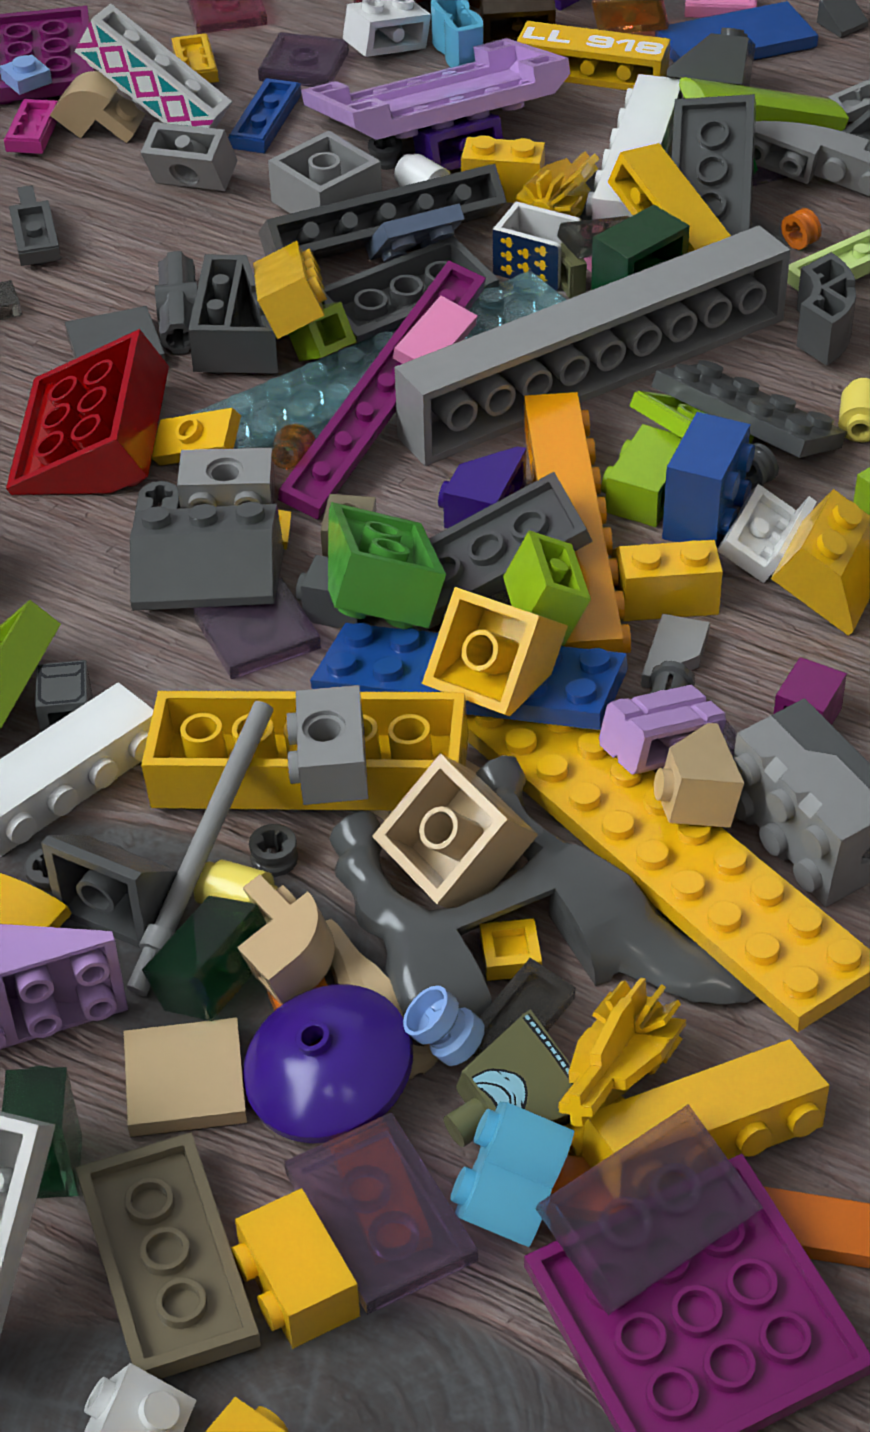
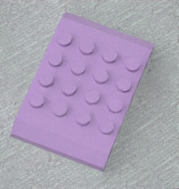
(500, 77)

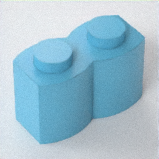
(455, 30)
(512, 1172)

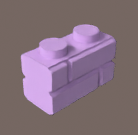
(649, 724)

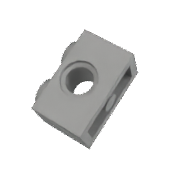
(189, 156)
(225, 477)
(329, 745)

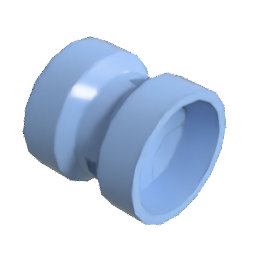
(438, 1021)

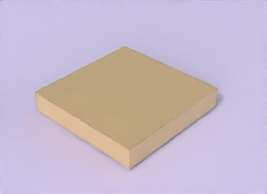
(184, 1077)

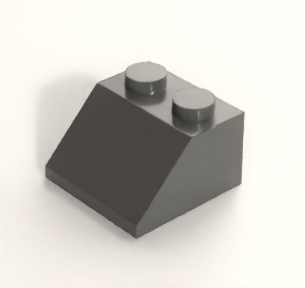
(718, 58)
(106, 884)

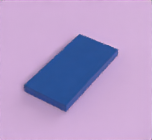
(772, 27)

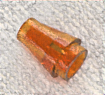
(296, 438)

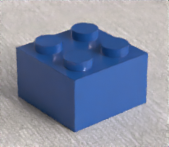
(707, 479)

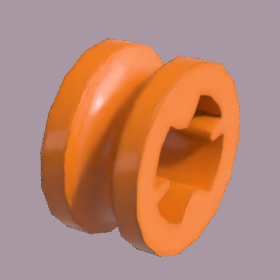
(801, 228)

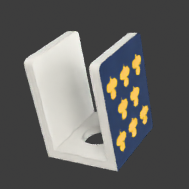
(529, 242)

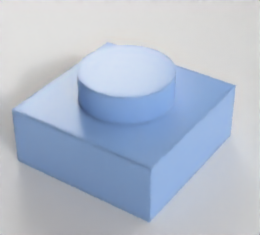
(25, 74)

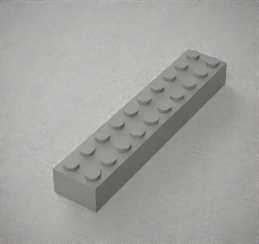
(591, 342)

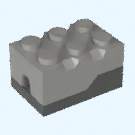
(808, 799)

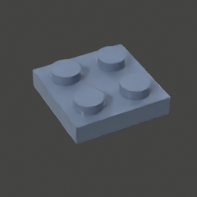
(413, 232)

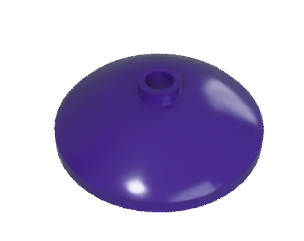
(340, 1081)

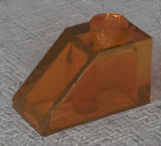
(630, 15)

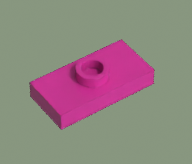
(31, 127)

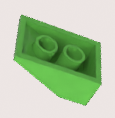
(382, 567)

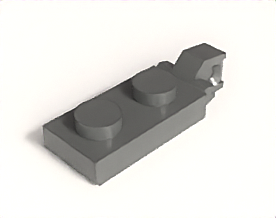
(34, 229)

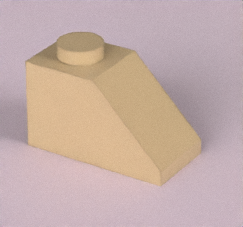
(699, 780)

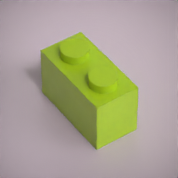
(638, 478)
(547, 581)

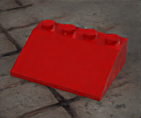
(92, 422)

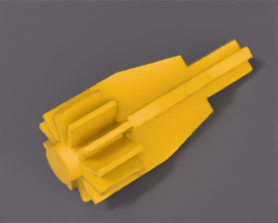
(561, 185)
(620, 1048)

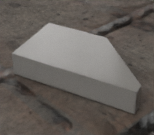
(678, 641)

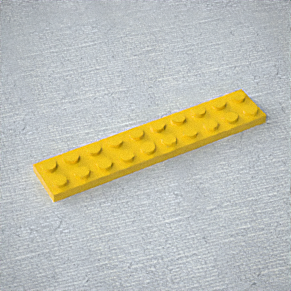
(691, 873)

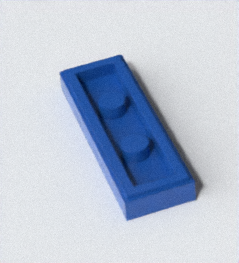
(265, 115)

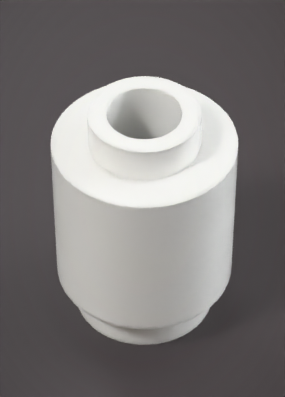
(417, 168)

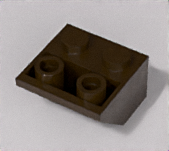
(507, 17)

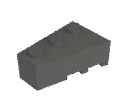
(227, 322)

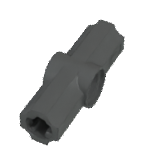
(175, 300)

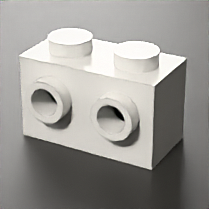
(386, 26)

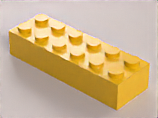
(198, 729)

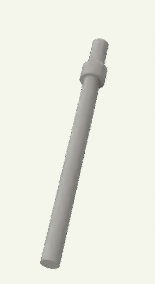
(201, 845)

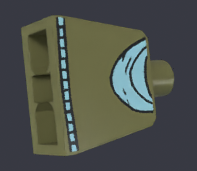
(516, 1069)

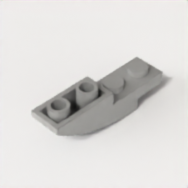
(811, 150)

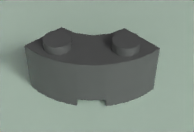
(826, 308)

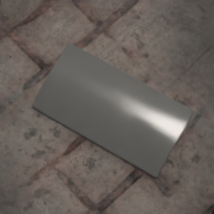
(388, 292)

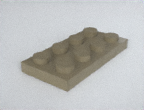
(167, 1258)

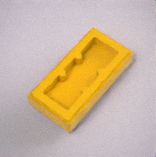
(197, 54)
(195, 431)

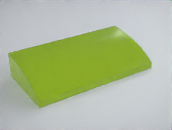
(773, 104)
(22, 645)

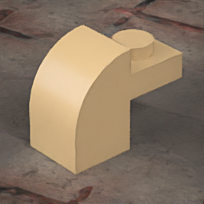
(95, 98)
(293, 946)

